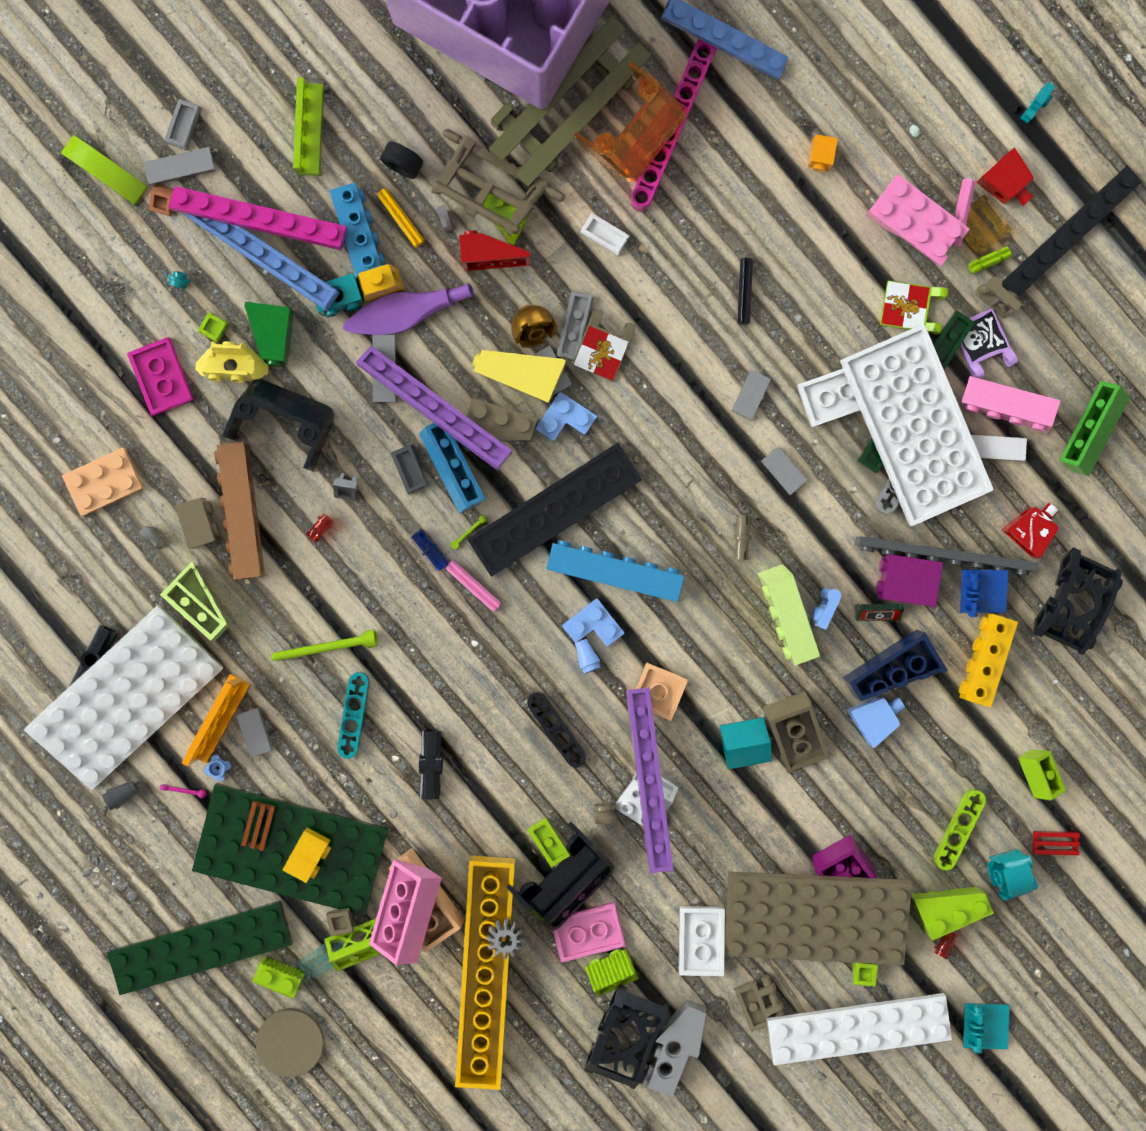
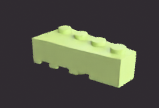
(789, 613)

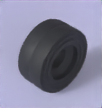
(401, 160)

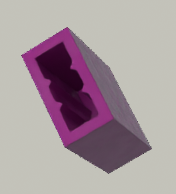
(909, 580)

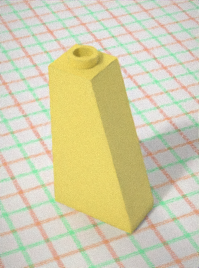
(526, 373)

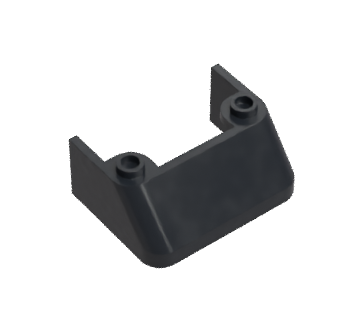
(313, 415)
(567, 884)

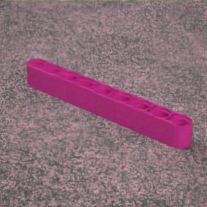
(687, 85)

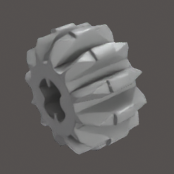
(509, 945)

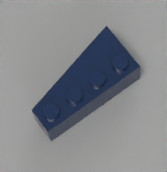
(895, 667)

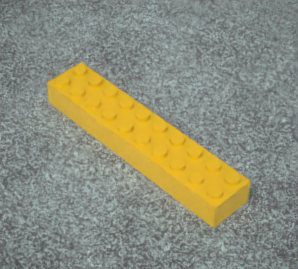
(484, 975)

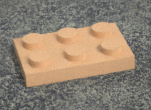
(103, 482)

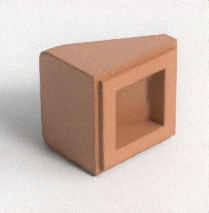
(160, 199)

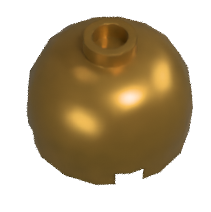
(532, 325)

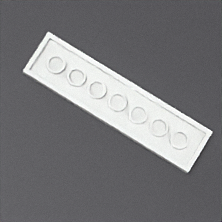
(859, 1029)

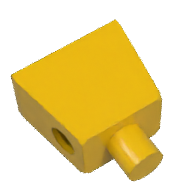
(380, 282)

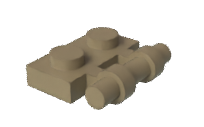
(752, 1003)

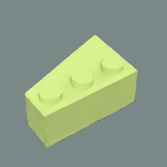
(196, 603)

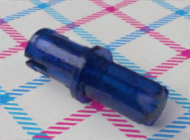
(430, 550)

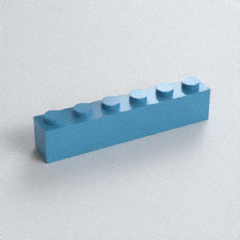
(615, 572)

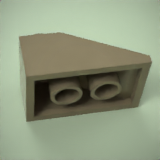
(796, 731)

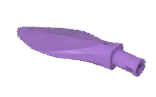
(403, 310)

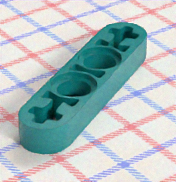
(356, 715)

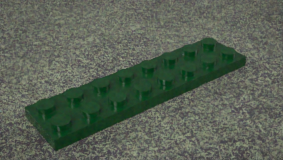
(200, 947)

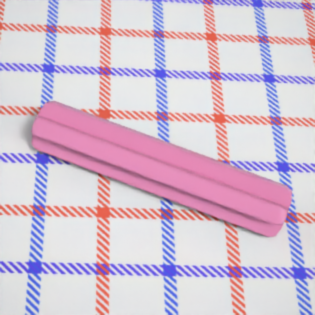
(964, 204)
(473, 585)

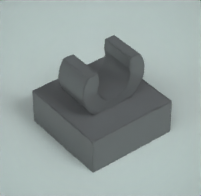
(345, 488)

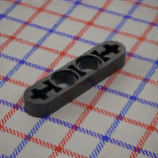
(554, 730)

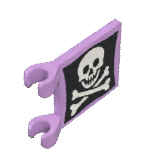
(984, 342)

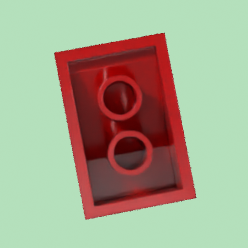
(485, 253)

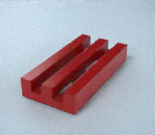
(1074, 843)

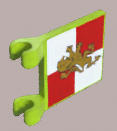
(908, 306)

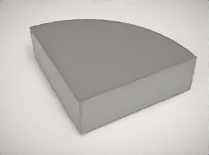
(443, 215)
(150, 533)

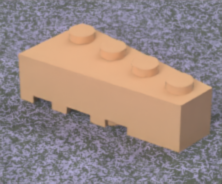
(444, 917)

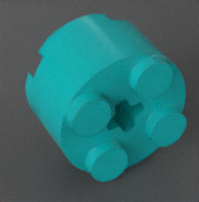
(1012, 874)

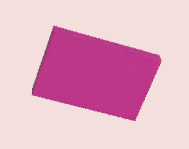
(160, 376)

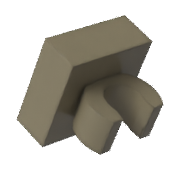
(340, 921)

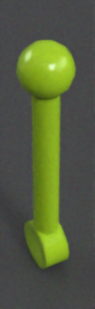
(455, 544)

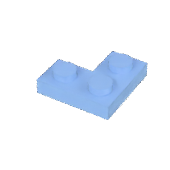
(563, 412)
(594, 618)

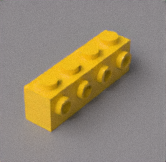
(988, 659)

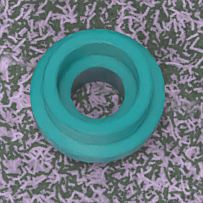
(178, 279)

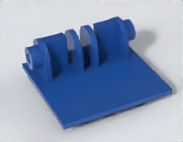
(983, 591)

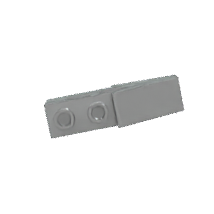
(686, 1029)

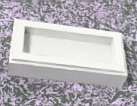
(604, 234)

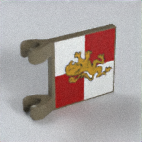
(601, 349)

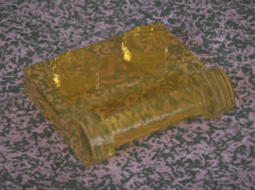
(979, 234)

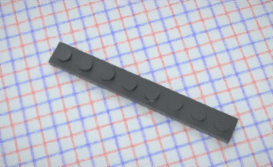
(955, 557)

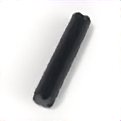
(745, 289)

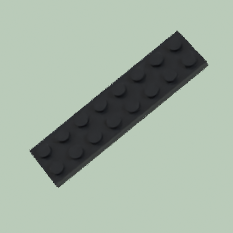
(554, 509)

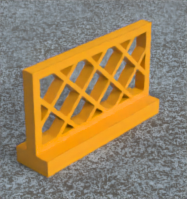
(217, 720)

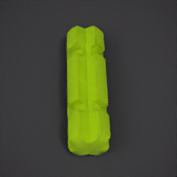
(989, 260)

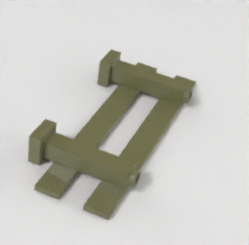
(518, 130)

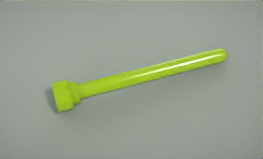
(367, 639)

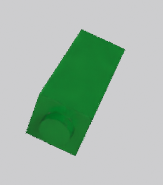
(271, 331)

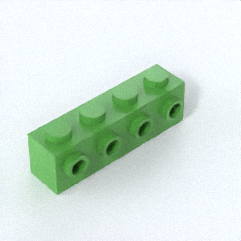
(1094, 428)

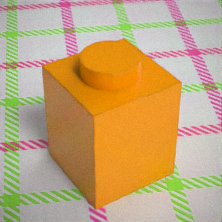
(822, 153)

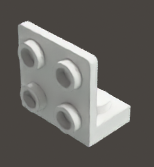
(630, 804)

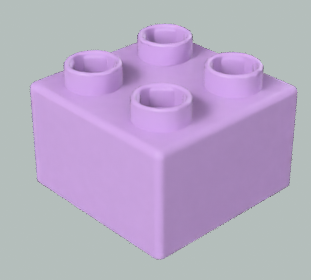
(510, 42)

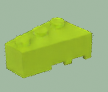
(950, 910)

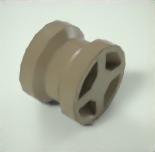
(605, 813)

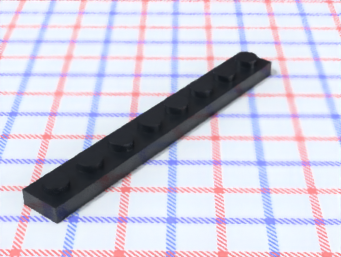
(1071, 231)

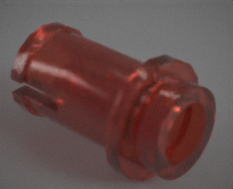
(320, 527)
(946, 944)

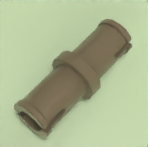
(742, 537)

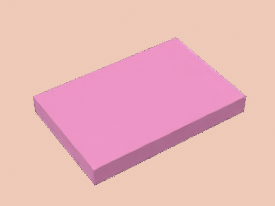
(589, 933)

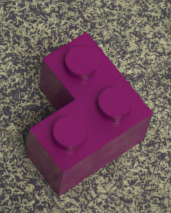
(844, 860)

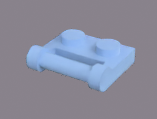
(823, 613)

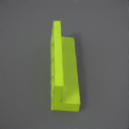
(308, 128)
(351, 951)

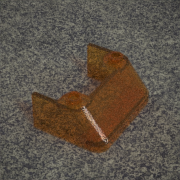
(644, 134)

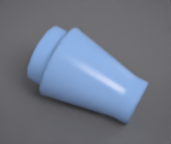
(587, 657)

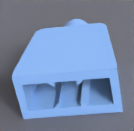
(876, 718)

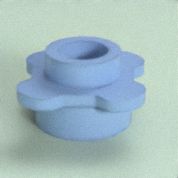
(213, 772)

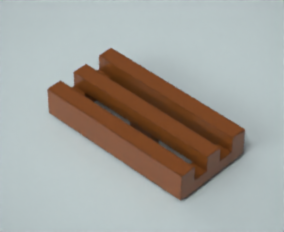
(253, 844)

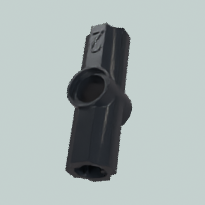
(99, 645)
(430, 764)

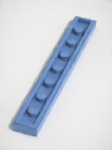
(271, 261)

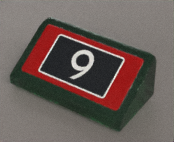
(879, 612)

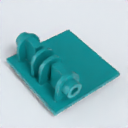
(986, 1026)

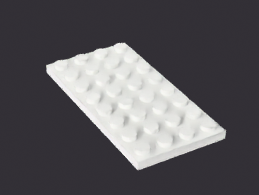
(916, 425)
(124, 697)

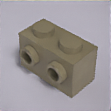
(198, 523)

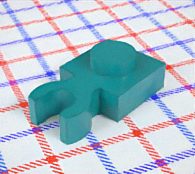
(1041, 99)

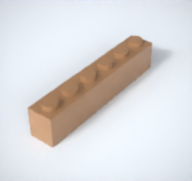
(240, 510)

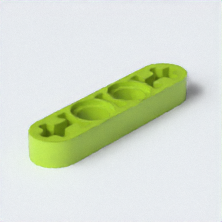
(963, 830)

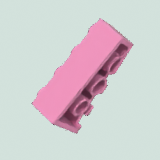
(1010, 404)

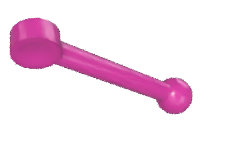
(201, 793)

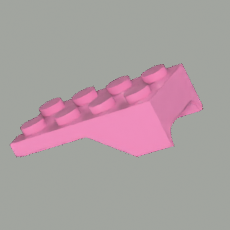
(917, 219)

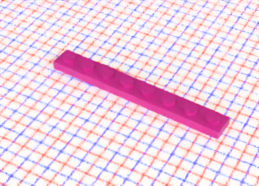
(258, 218)

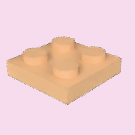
(664, 688)

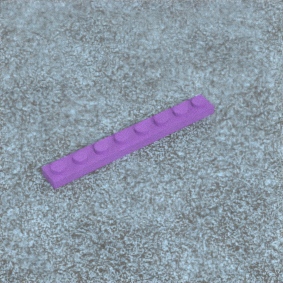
(434, 408)
(649, 780)

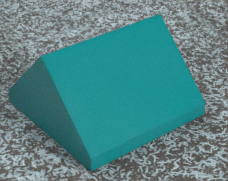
(746, 743)

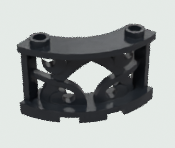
(1050, 615)
(626, 1004)

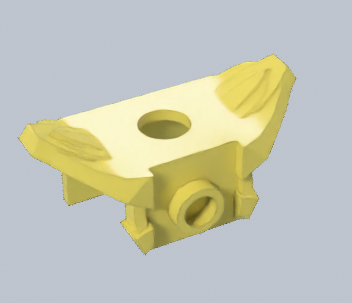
(248, 368)

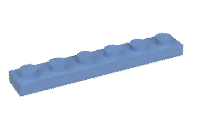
(724, 38)

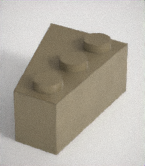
(502, 422)

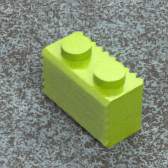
(1042, 774)
(611, 972)
(278, 977)

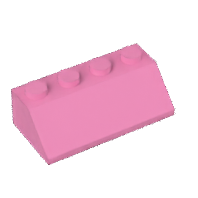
(405, 912)

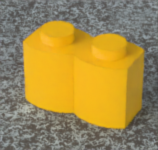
(306, 855)

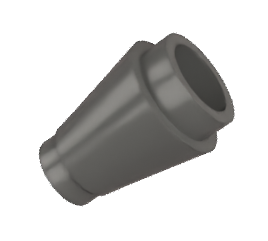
(118, 795)

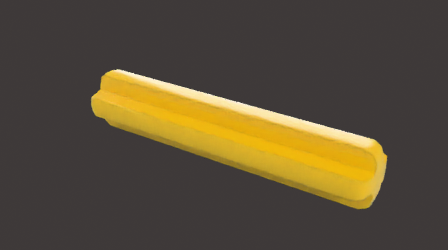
(400, 217)

